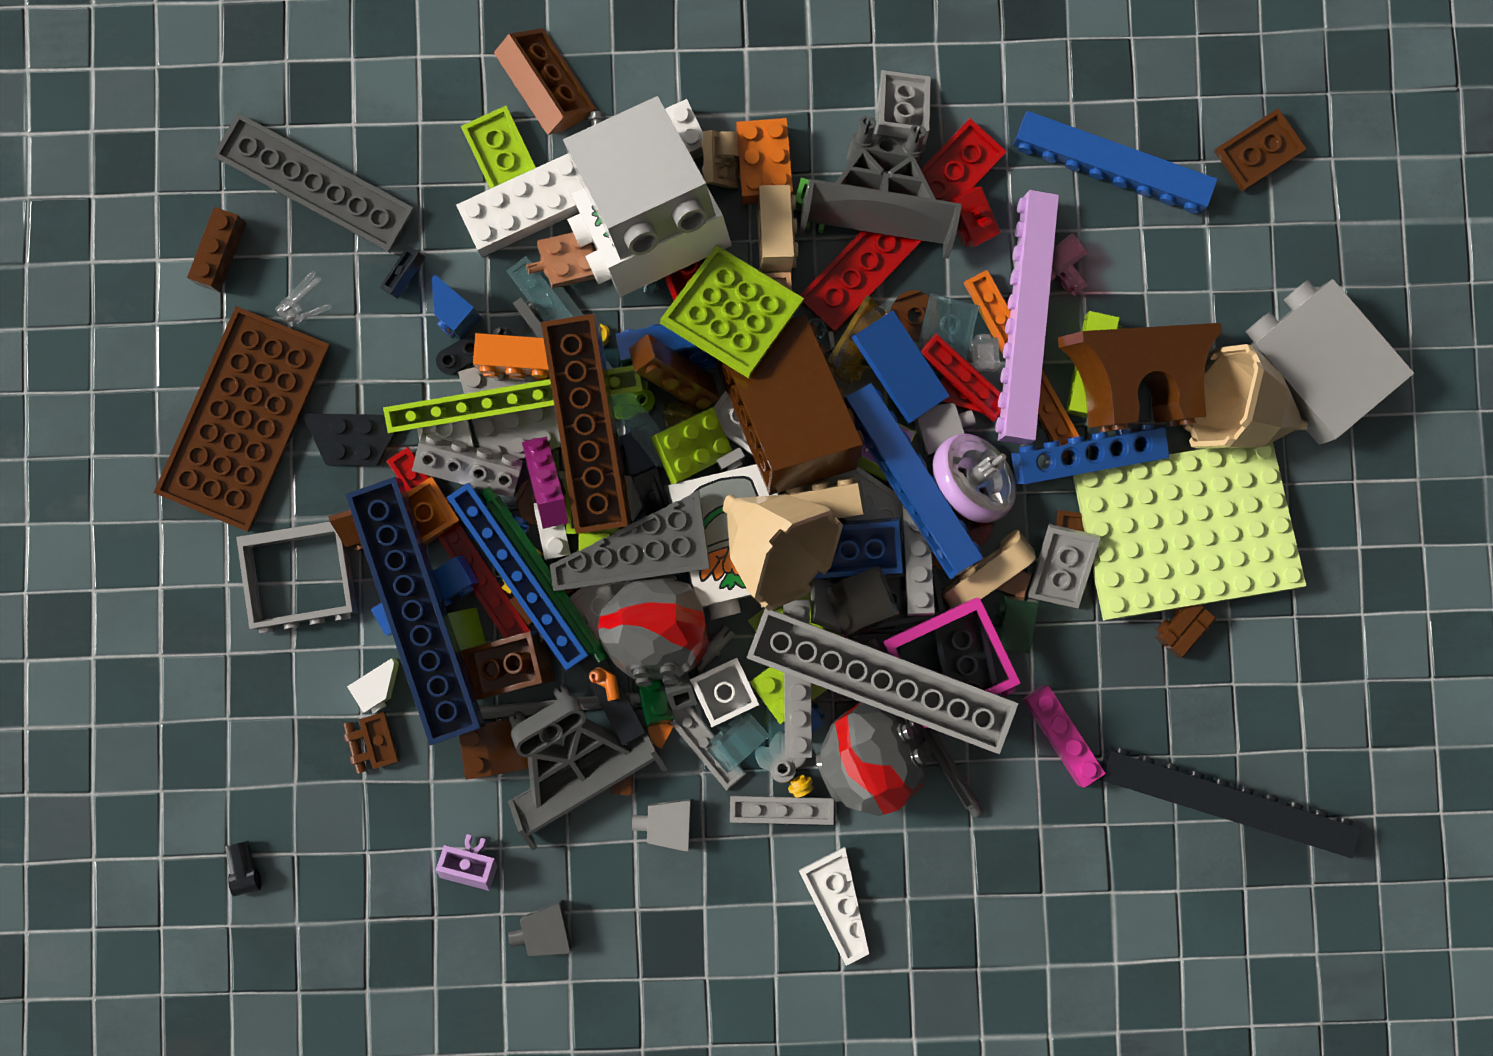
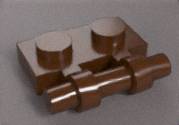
(377, 739)

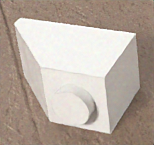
(375, 687)

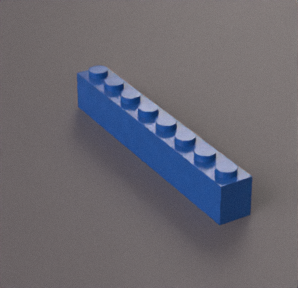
(1114, 163)
(912, 482)
(518, 576)

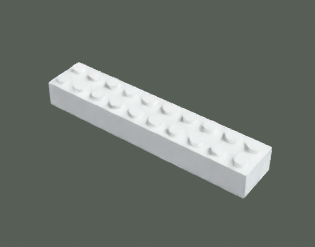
(544, 194)

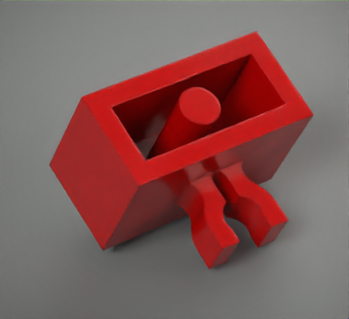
(976, 218)

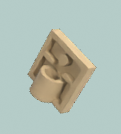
(720, 158)

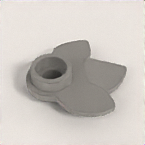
(774, 756)

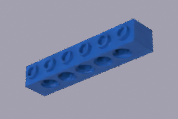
(1152, 448)

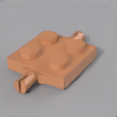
(563, 260)

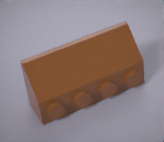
(544, 80)

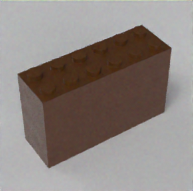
(794, 412)

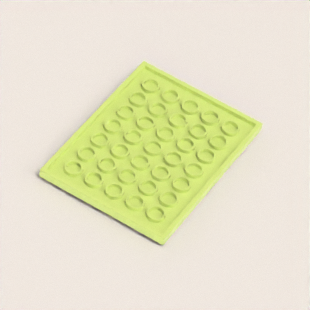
(1189, 530)

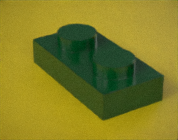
(655, 703)

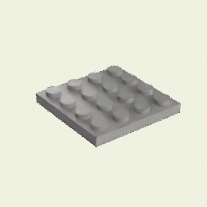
(507, 431)

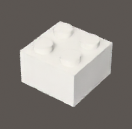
(724, 692)

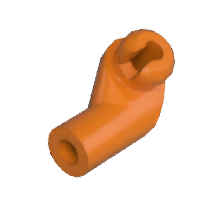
(607, 680)

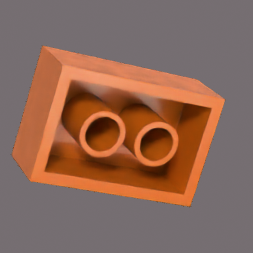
(763, 156)
(510, 356)

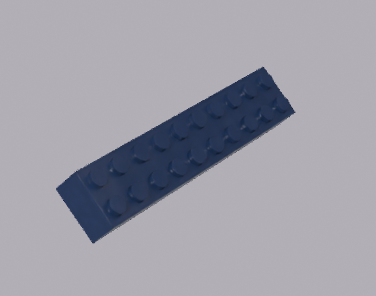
(415, 610)

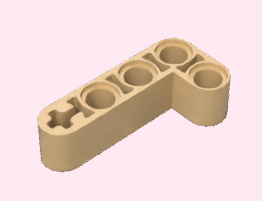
(991, 572)

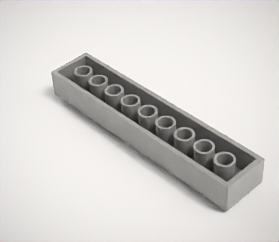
(882, 680)

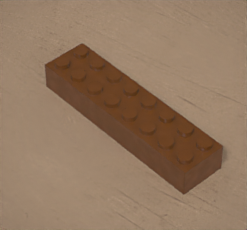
(586, 423)

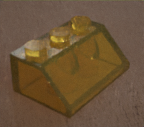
(846, 356)

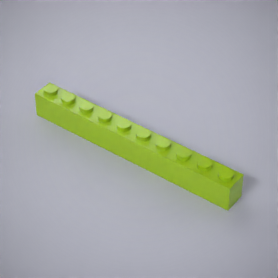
(494, 402)

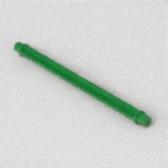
(543, 574)

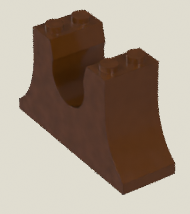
(1162, 356)

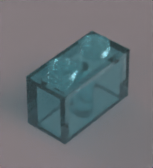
(737, 742)

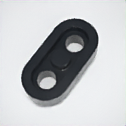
(460, 356)

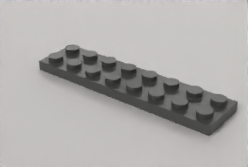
(313, 182)

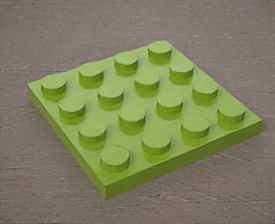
(731, 311)

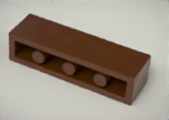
(673, 373)

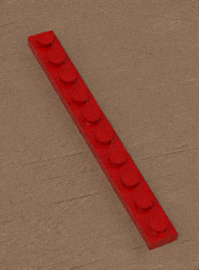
(458, 543)

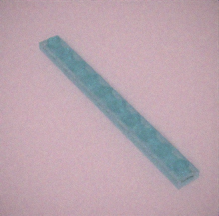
(551, 308)

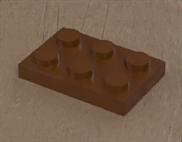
(1260, 149)

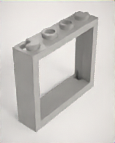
(250, 583)

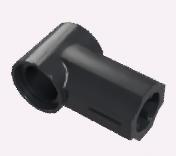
(243, 875)

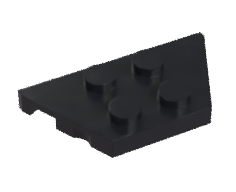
(349, 438)

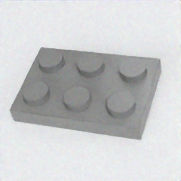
(1063, 566)

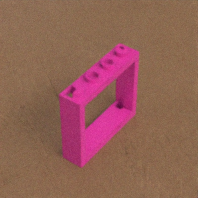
(1005, 687)

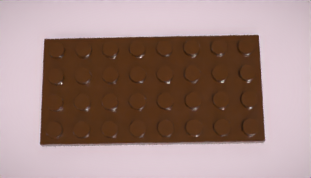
(242, 419)

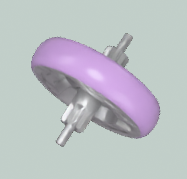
(983, 469)

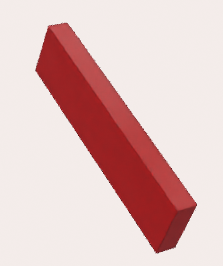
(962, 376)

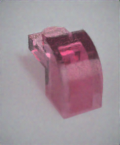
(1065, 256)

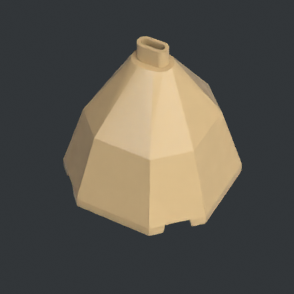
(1244, 402)
(780, 545)

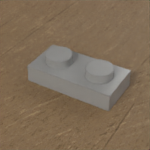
(731, 461)

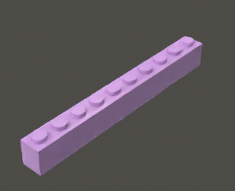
(1027, 318)

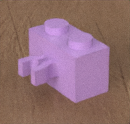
(466, 866)

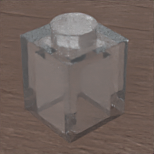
(984, 353)

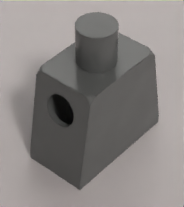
(543, 931)

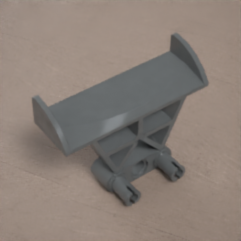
(879, 201)
(583, 777)

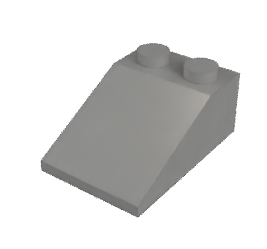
(902, 103)

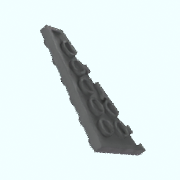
(651, 547)

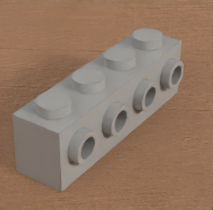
(466, 464)

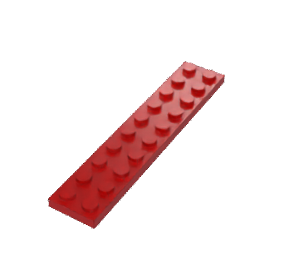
(874, 256)

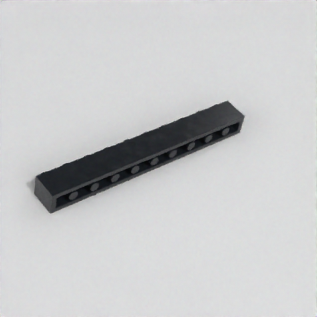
(1230, 804)

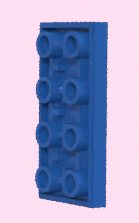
(900, 366)

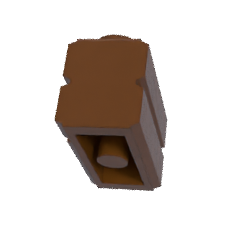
(1184, 629)

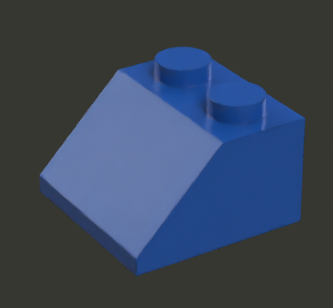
(453, 311)

